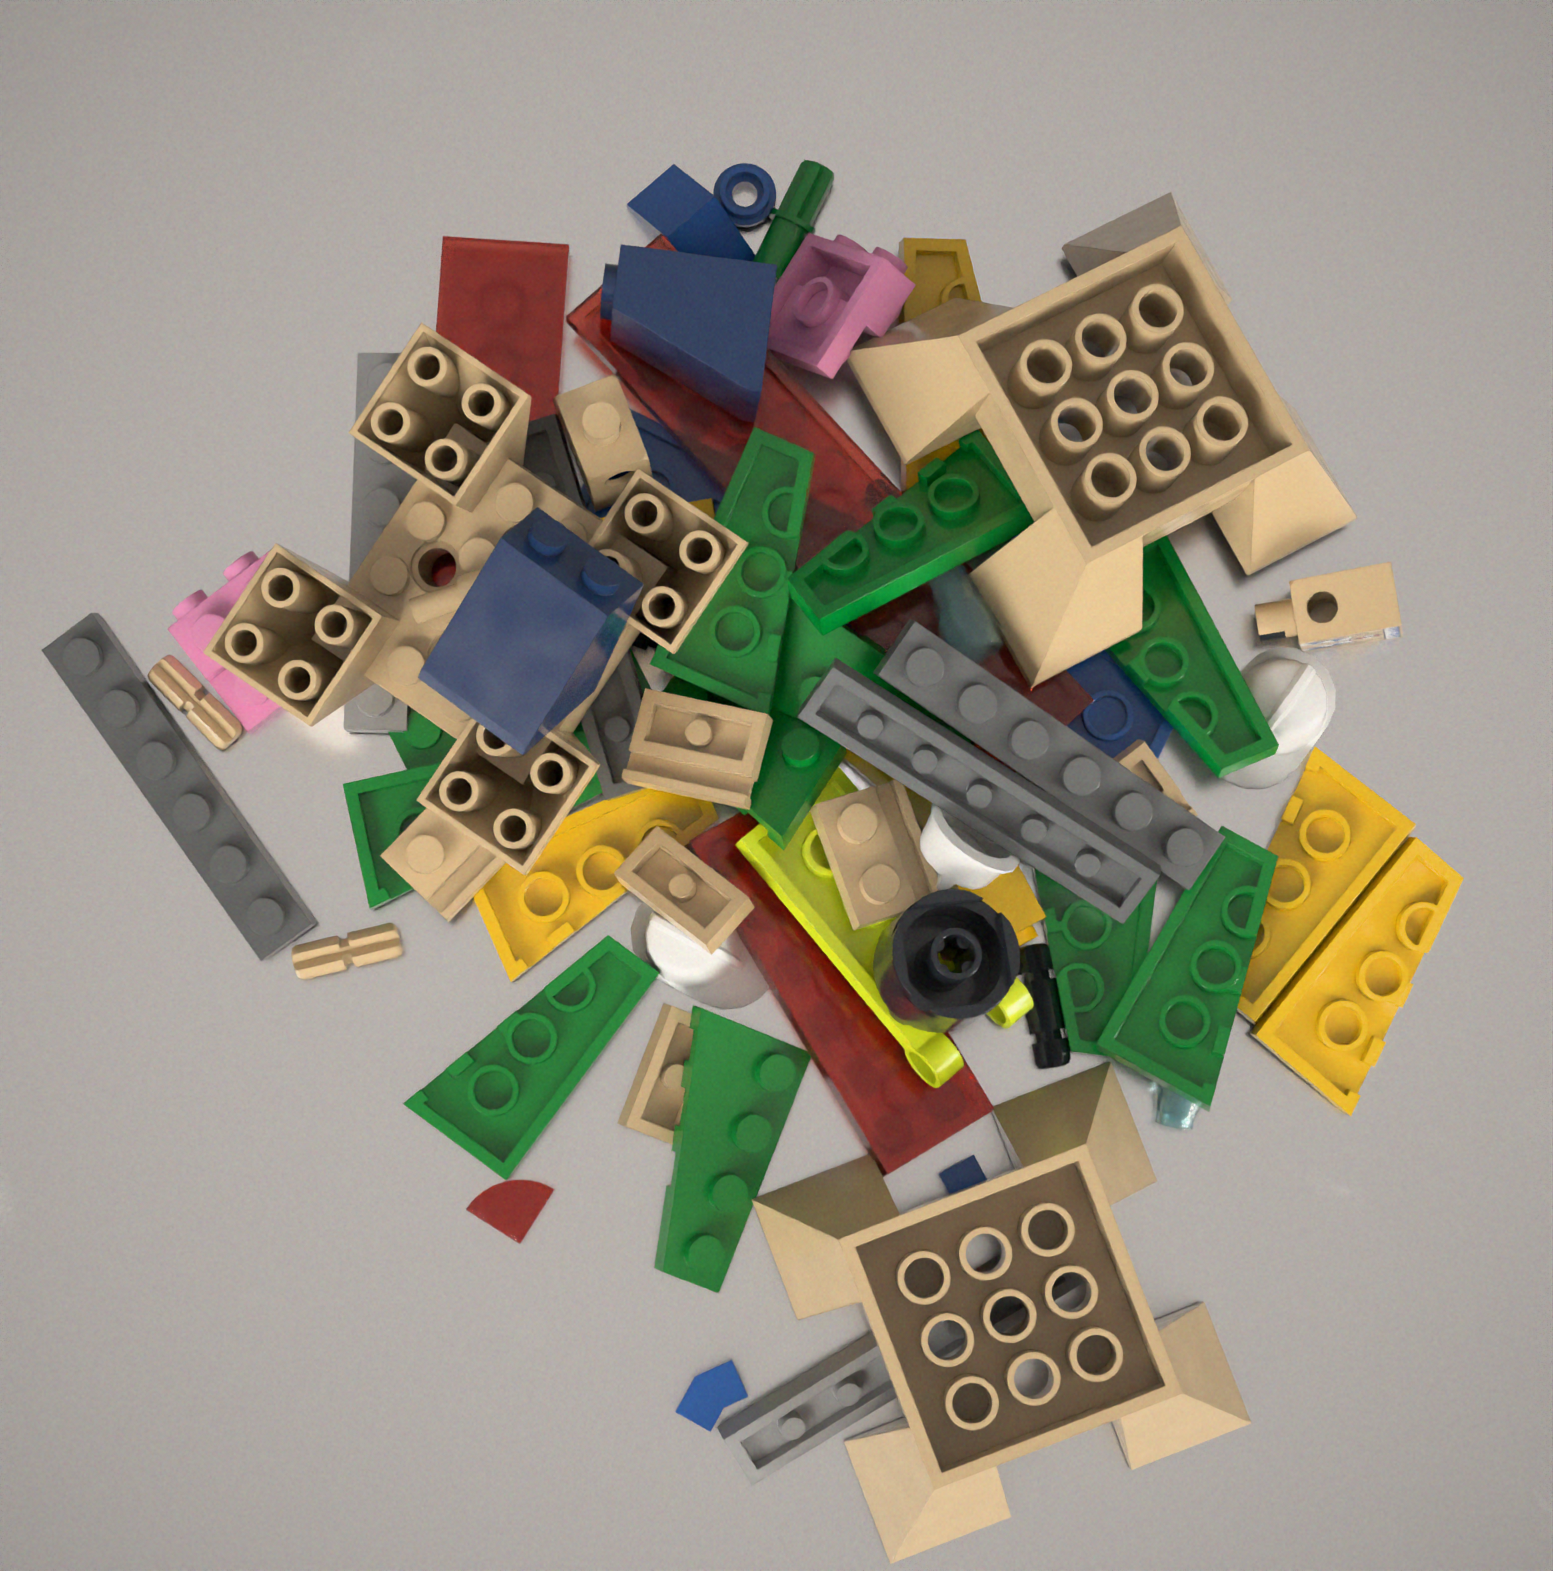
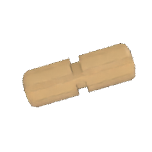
(187, 694)
(333, 954)

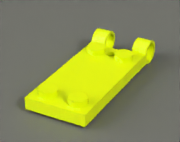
(809, 891)

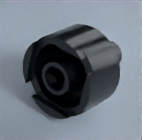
(963, 931)

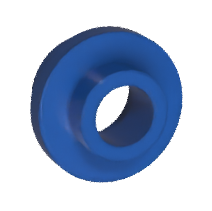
(746, 176)

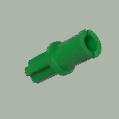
(795, 215)

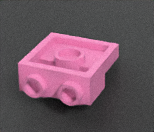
(831, 298)
(197, 624)

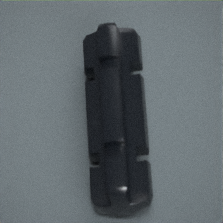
(1046, 1015)

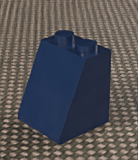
(694, 320)
(532, 631)

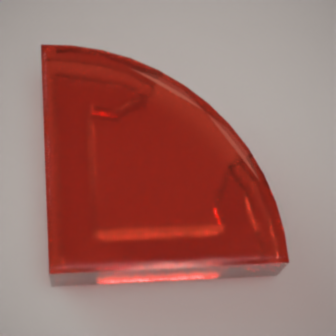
(512, 1206)

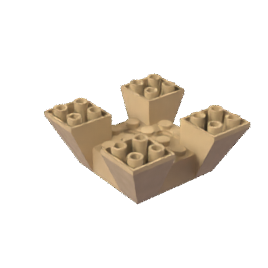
(1095, 503)
(324, 640)
(1052, 1215)

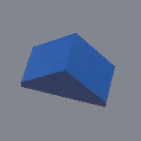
(688, 217)

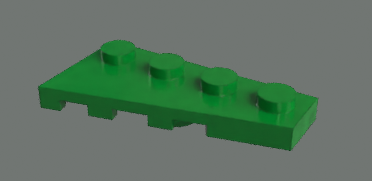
(525, 1070)
(729, 1126)

